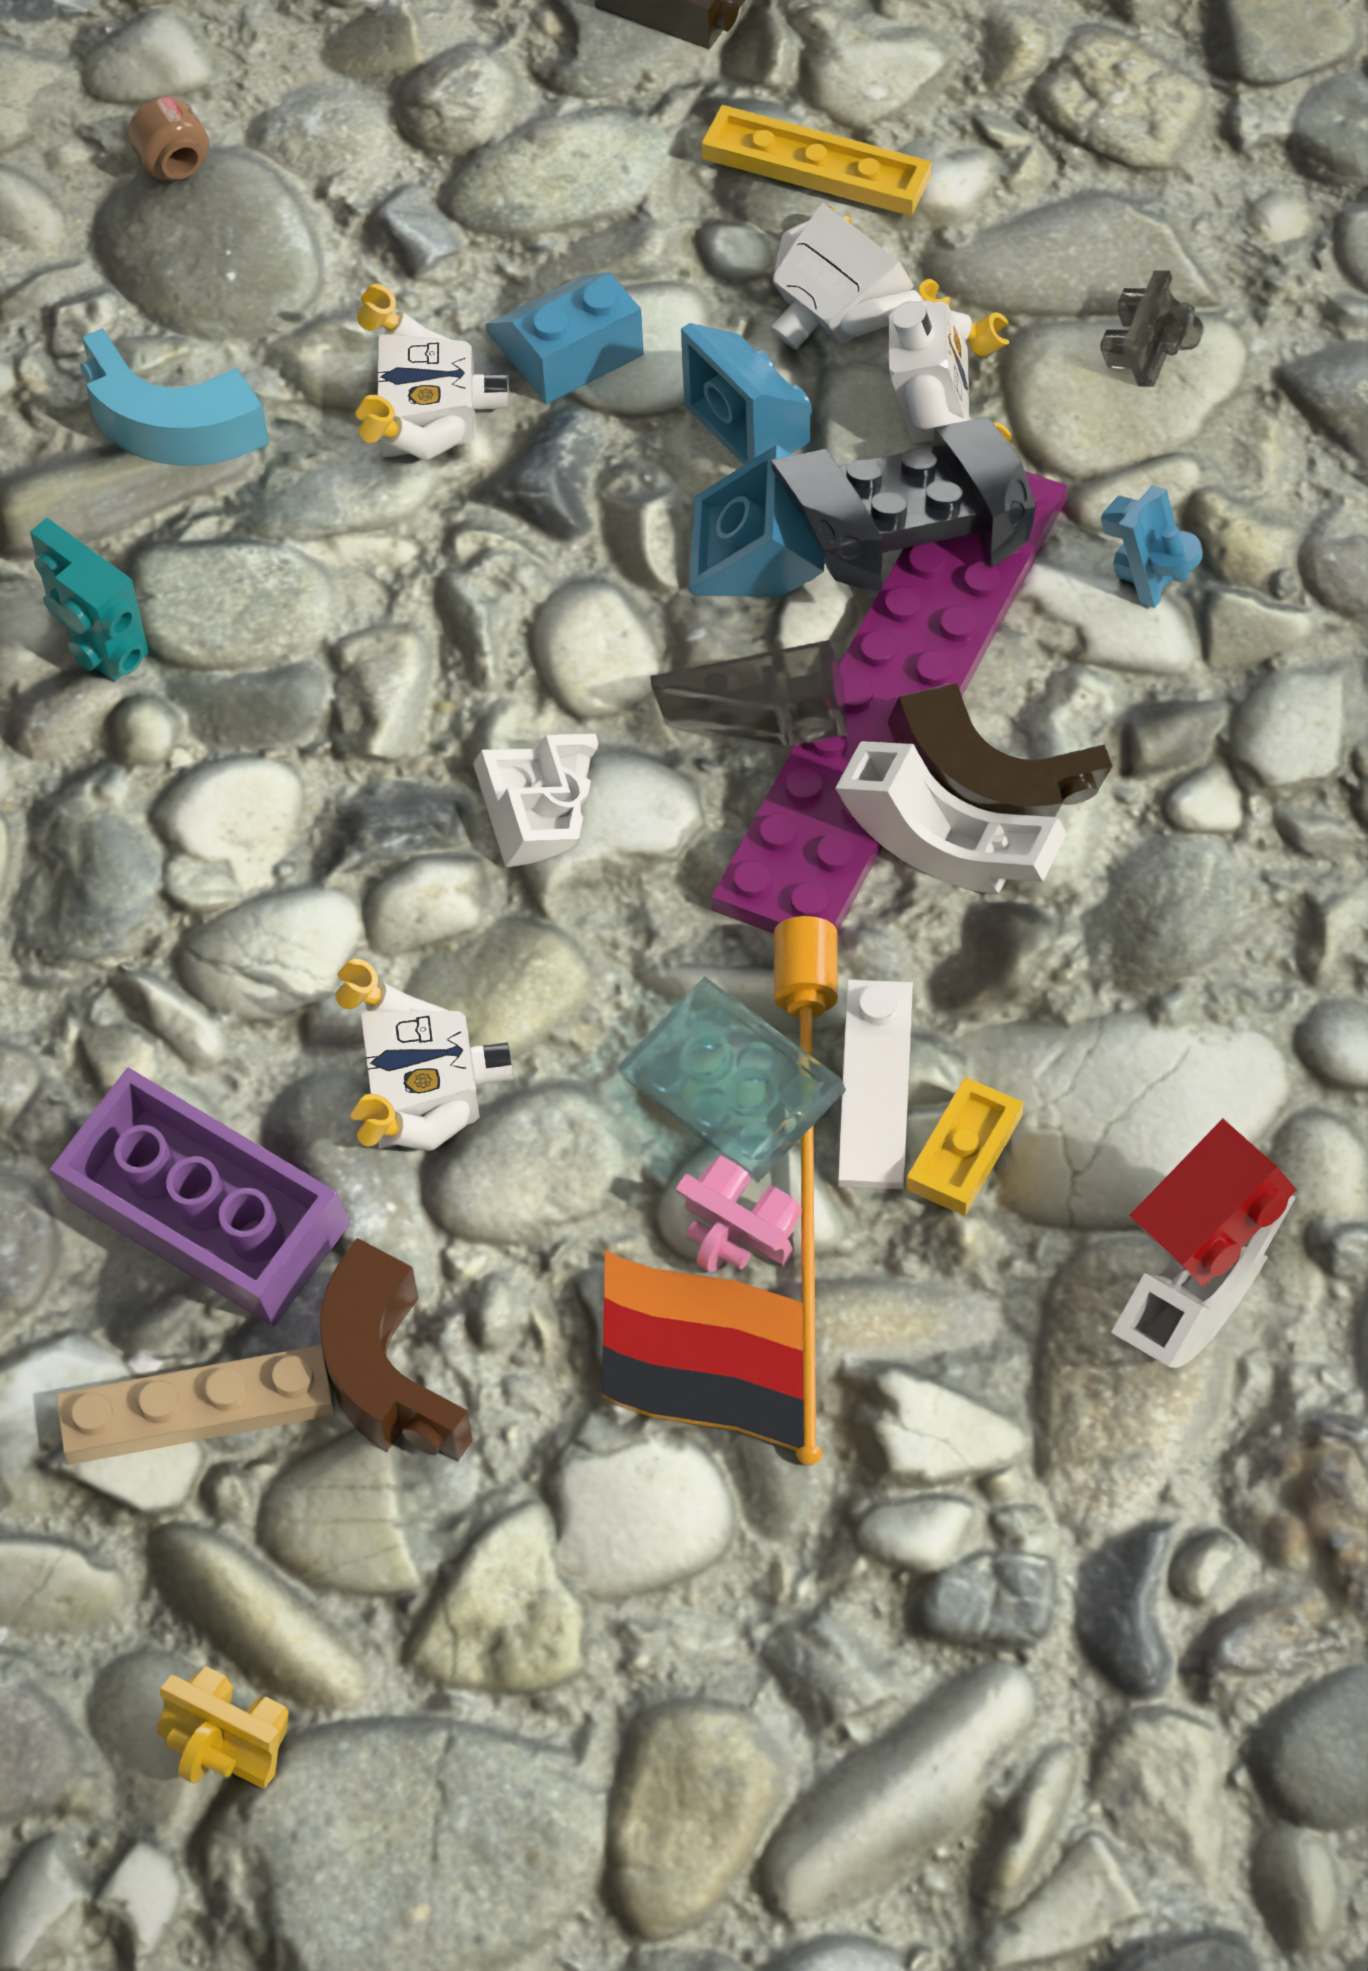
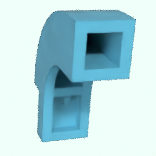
(166, 423)

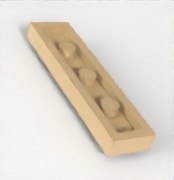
(194, 1404)

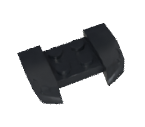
(912, 498)

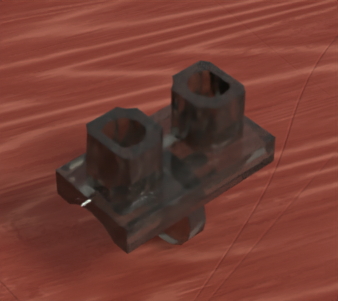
(1156, 329)

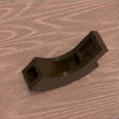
(982, 775)

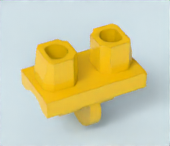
(217, 1734)

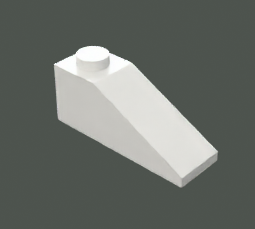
(875, 1084)

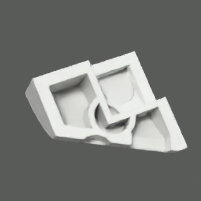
(536, 795)

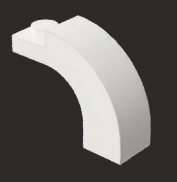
(937, 832)
(1178, 1317)

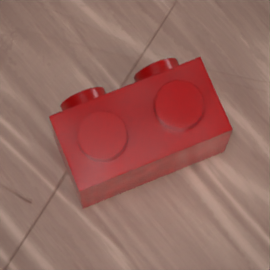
(1214, 1203)

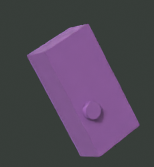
(201, 1196)

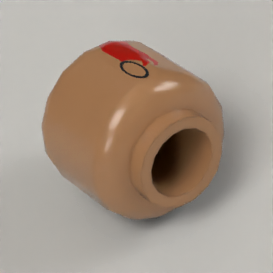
(168, 139)

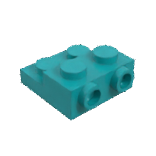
(91, 600)

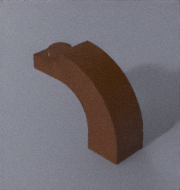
(357, 1320)

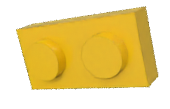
(964, 1146)

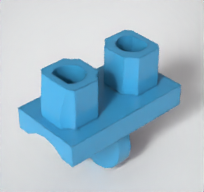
(1152, 544)

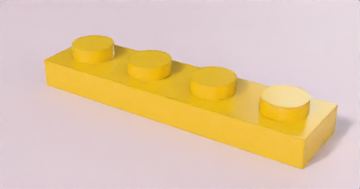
(816, 160)

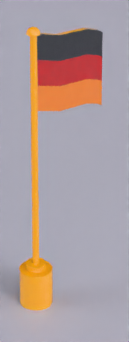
(716, 1345)

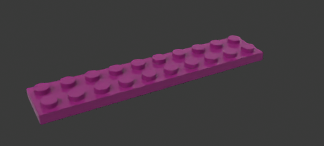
(918, 635)

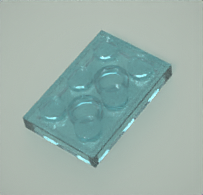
(731, 1079)

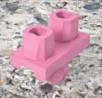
(715, 1199)

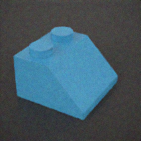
(571, 334)
(741, 394)
(751, 536)

